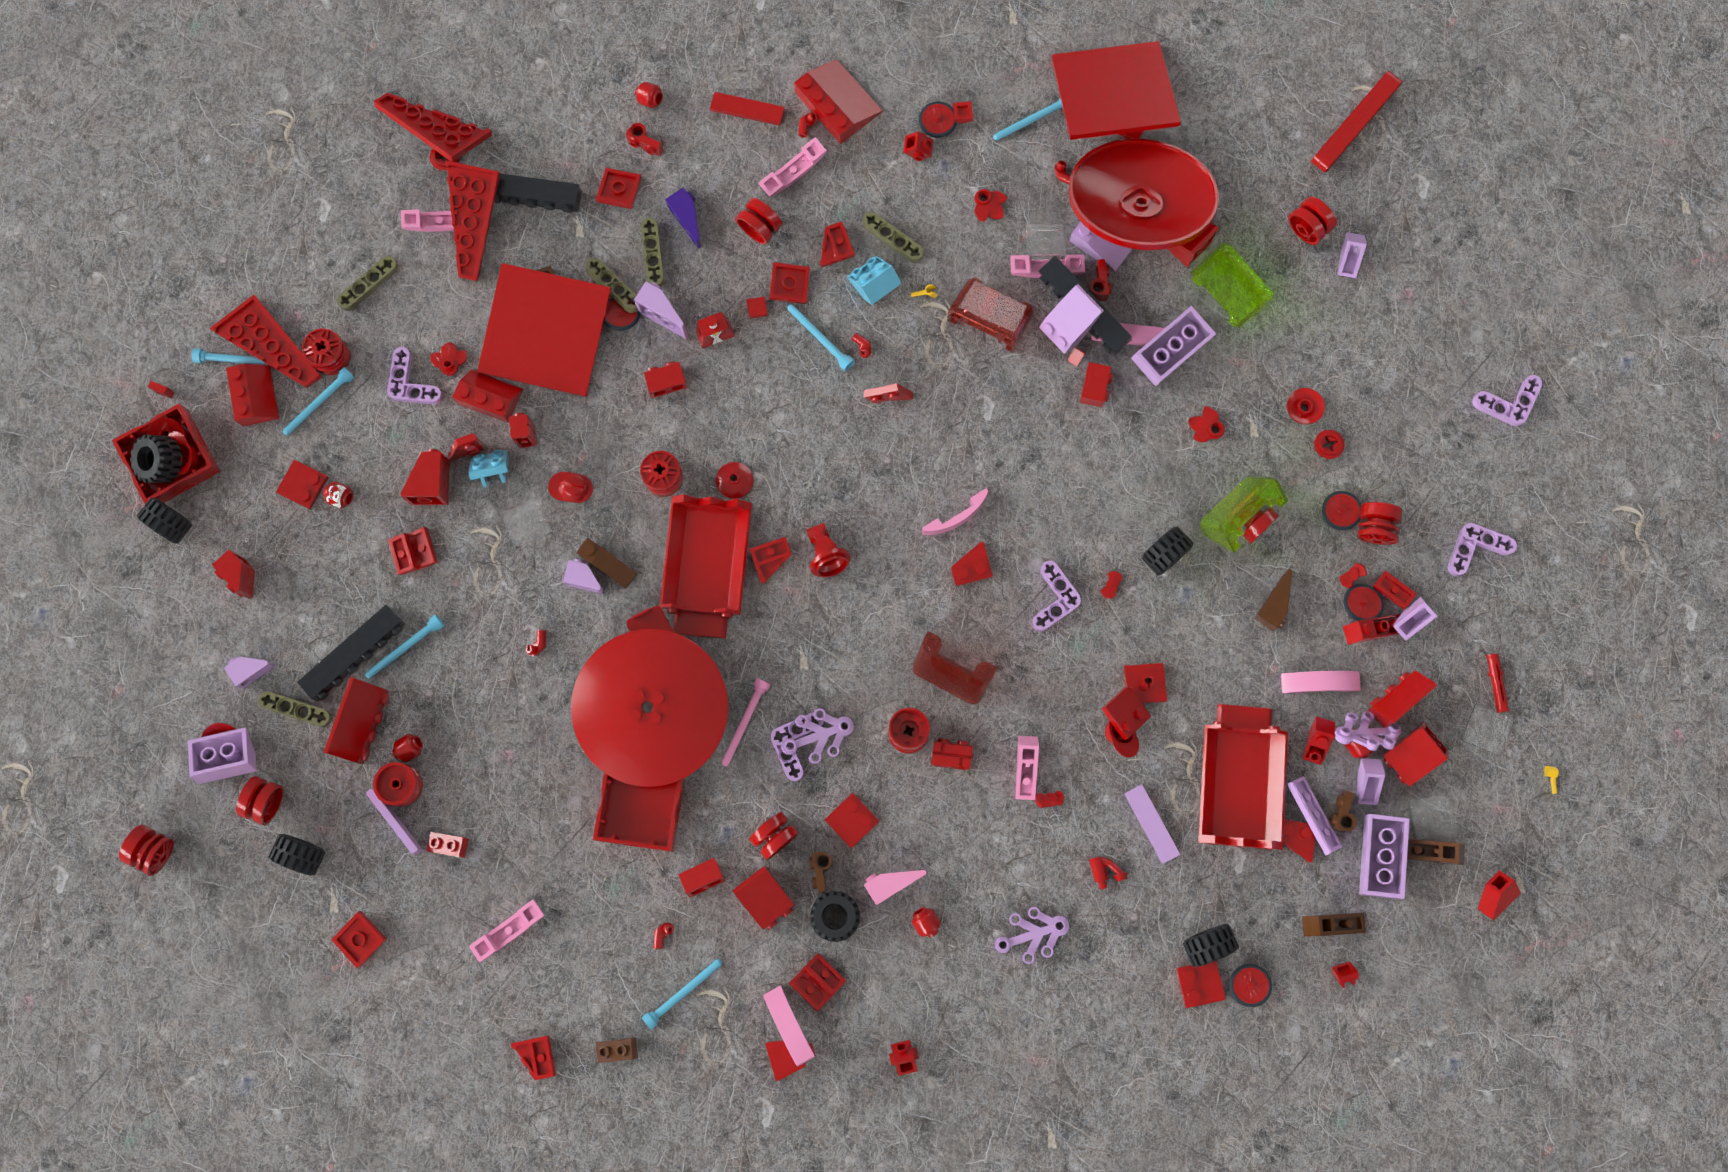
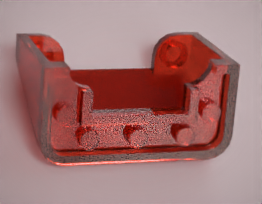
(991, 313)
(949, 675)

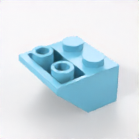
(874, 279)

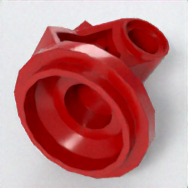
(829, 558)

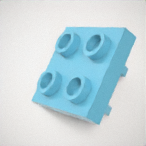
(489, 465)

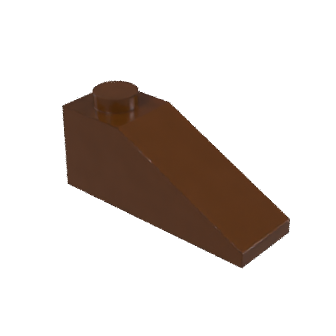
(606, 563)
(1276, 606)
(1436, 851)
(1333, 924)

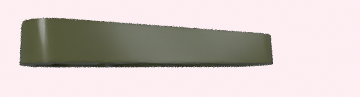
(895, 234)
(652, 252)
(614, 284)
(369, 285)
(295, 709)

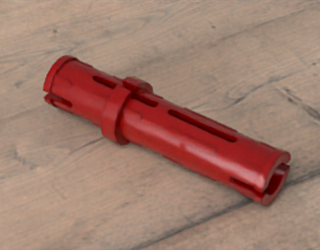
(1497, 681)

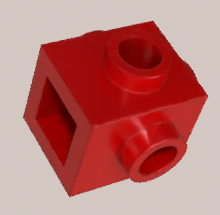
(918, 146)
(904, 1053)

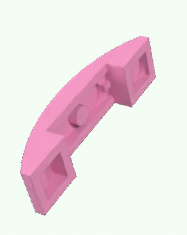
(794, 169)
(426, 221)
(1024, 267)
(937, 527)
(1320, 681)
(507, 931)
(788, 1026)

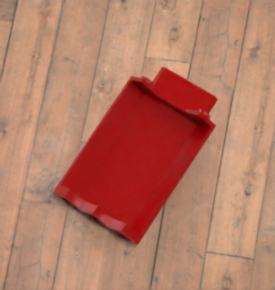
(705, 563)
(1243, 779)

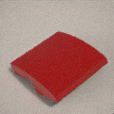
(412, 551)
(817, 982)

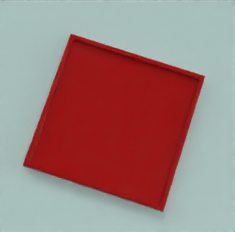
(1115, 90)
(544, 330)

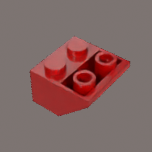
(236, 573)

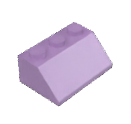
(221, 756)

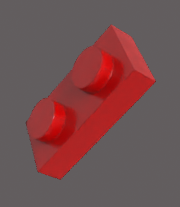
(1394, 590)

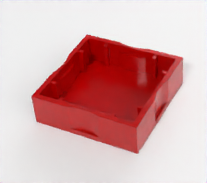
(182, 483)
(639, 814)

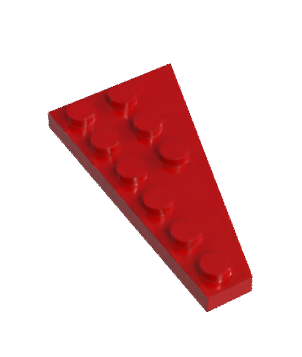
(433, 127)
(471, 207)
(260, 335)

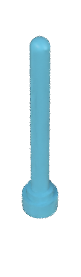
(1028, 120)
(201, 356)
(844, 361)
(343, 377)
(434, 624)
(653, 1017)

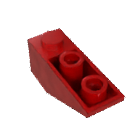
(1370, 629)

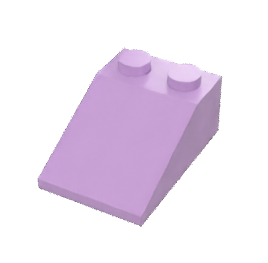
(1098, 247)
(654, 305)
(1071, 319)

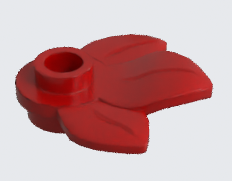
(990, 207)
(448, 356)
(1203, 425)

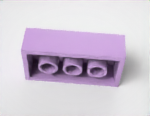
(1173, 346)
(1384, 856)

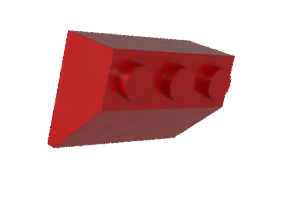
(252, 394)
(487, 395)
(1400, 697)

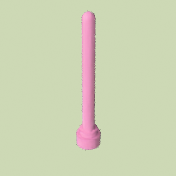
(760, 688)

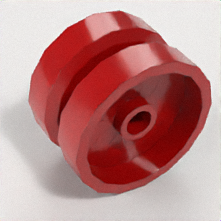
(1312, 220)
(758, 221)
(386, 784)
(259, 800)
(772, 834)

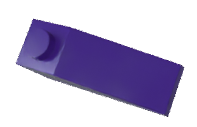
(684, 210)

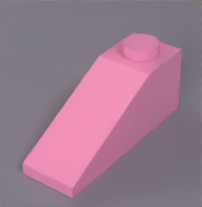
(1026, 767)
(888, 884)

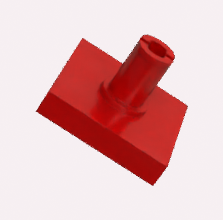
(1147, 682)

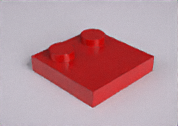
(618, 188)
(789, 283)
(302, 484)
(1126, 712)
(851, 820)
(359, 939)
(1200, 984)

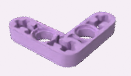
(406, 388)
(1509, 408)
(1471, 542)
(1061, 602)
(777, 745)

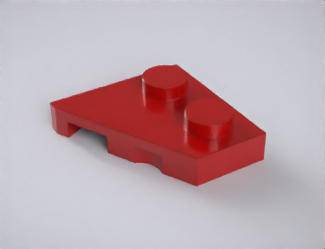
(835, 245)
(972, 566)

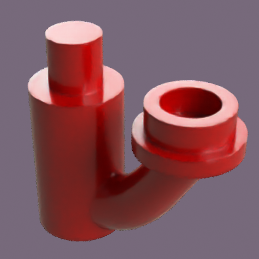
(1099, 871)

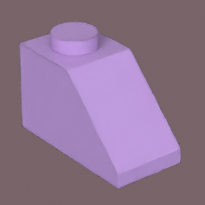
(1351, 254)
(580, 576)
(1414, 618)
(246, 670)
(1369, 781)

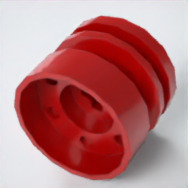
(333, 355)
(671, 478)
(1259, 523)
(1379, 523)
(914, 721)
(146, 850)

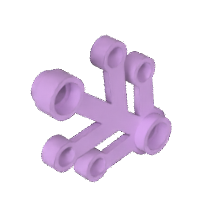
(821, 734)
(1346, 734)
(1035, 934)

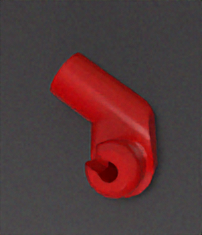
(805, 122)
(1061, 172)
(864, 345)
(539, 645)
(661, 933)

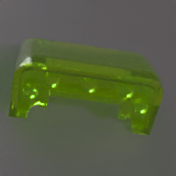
(1233, 284)
(1242, 503)

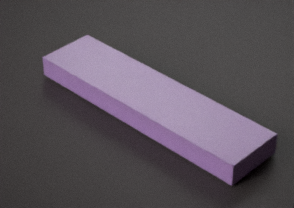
(1314, 815)
(395, 823)
(1152, 824)

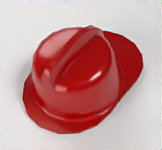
(189, 457)
(570, 487)
(1126, 748)

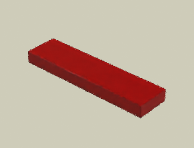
(747, 108)

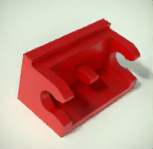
(701, 877)

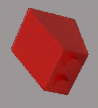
(1190, 251)
(428, 480)
(1416, 754)
(764, 898)

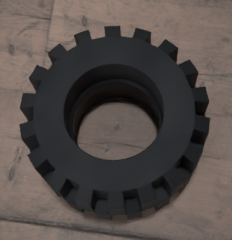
(156, 459)
(164, 520)
(1167, 550)
(296, 854)
(820, 906)
(1211, 945)

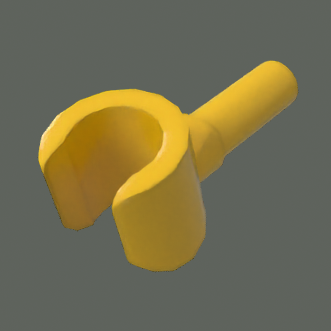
(927, 291)
(1552, 772)

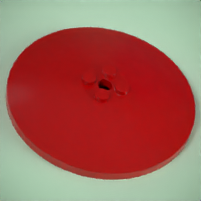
(1129, 172)
(685, 716)

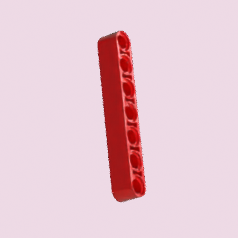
(1356, 121)

